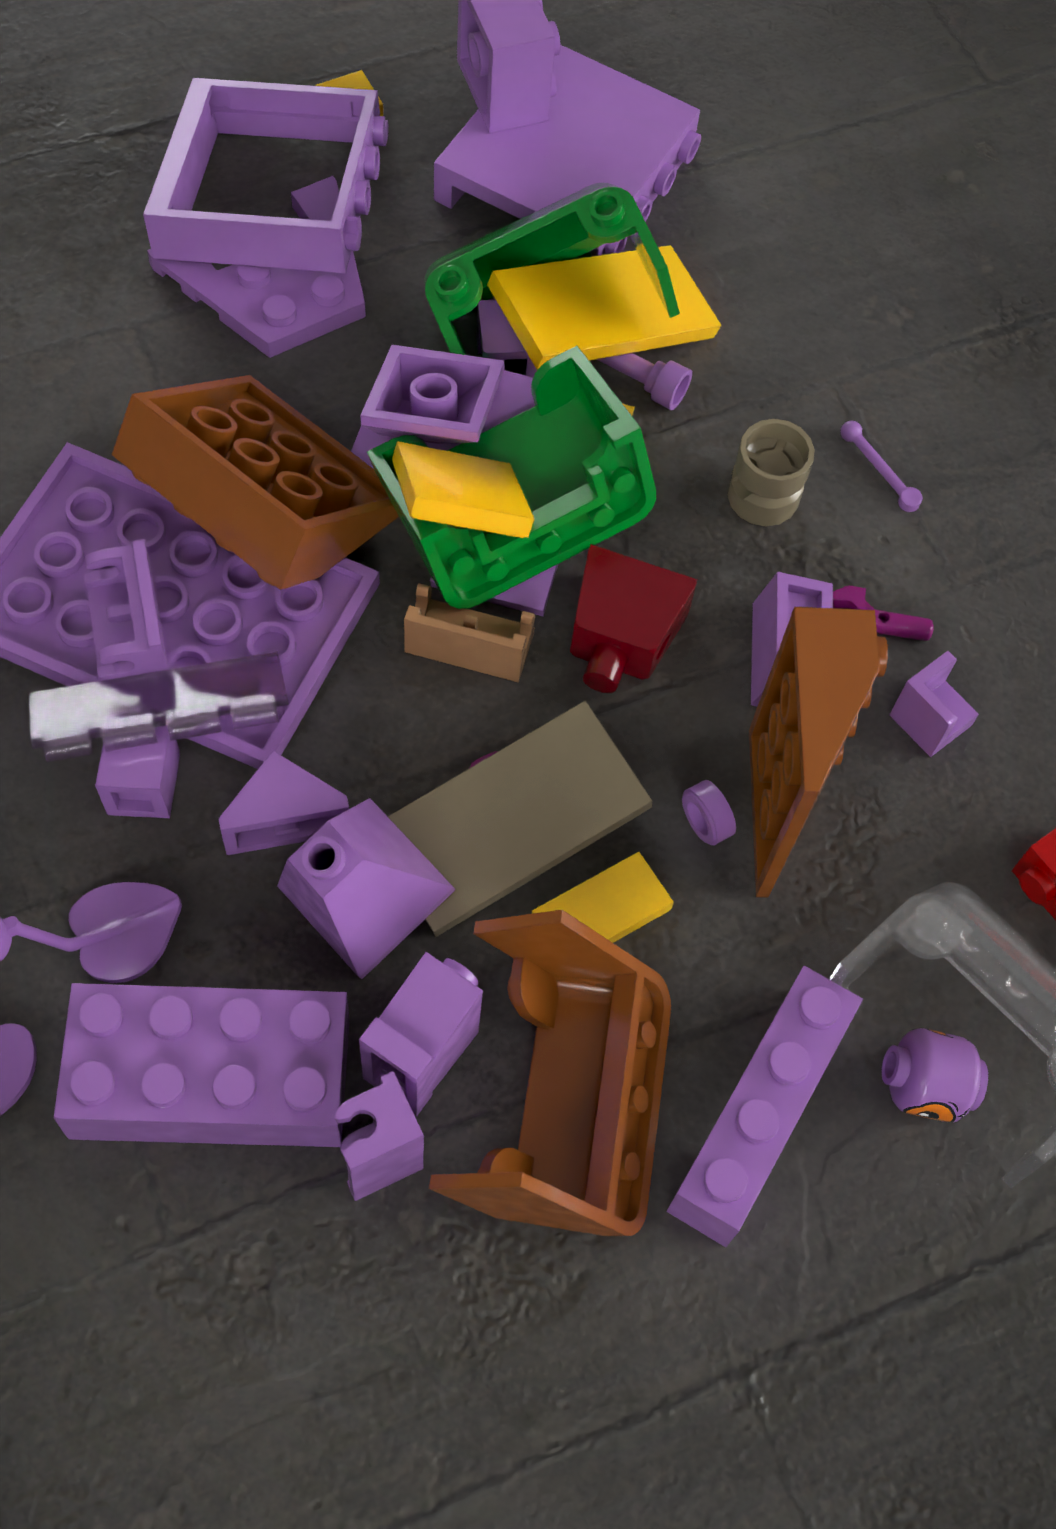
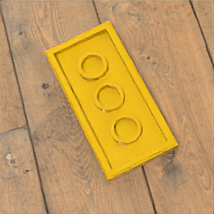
(600, 306)

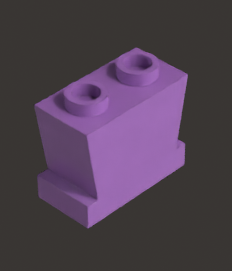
(423, 1029)

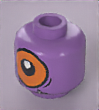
(935, 1075)

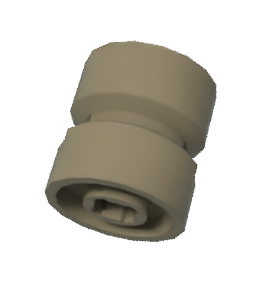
(770, 472)

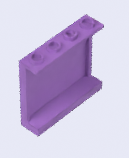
(597, 132)

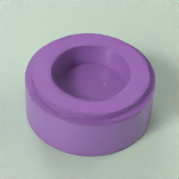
(708, 812)

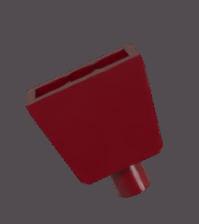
(626, 617)

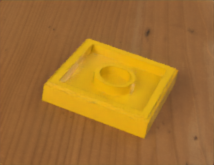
(461, 490)

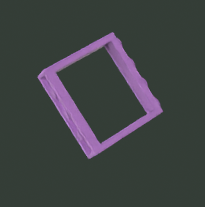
(267, 111)

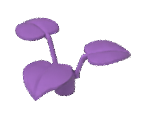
(119, 938)

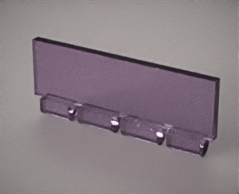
(132, 707)

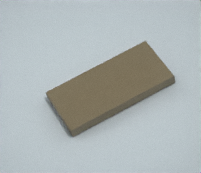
(522, 812)

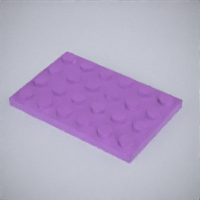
(205, 595)

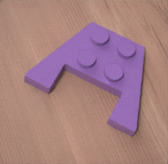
(277, 305)

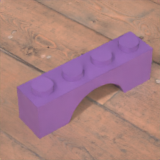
(764, 1107)

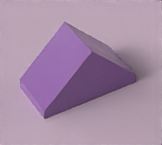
(278, 807)

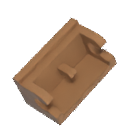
(467, 637)

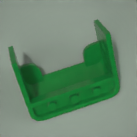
(552, 234)

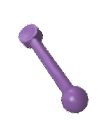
(909, 497)

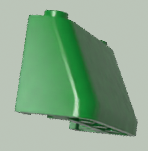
(577, 467)

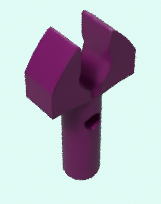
(886, 622)

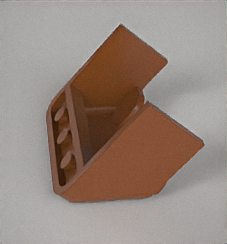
(590, 1082)

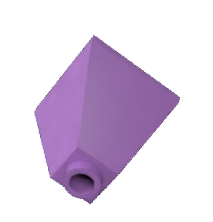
(362, 885)

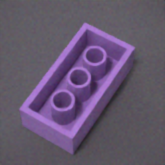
(203, 1065)

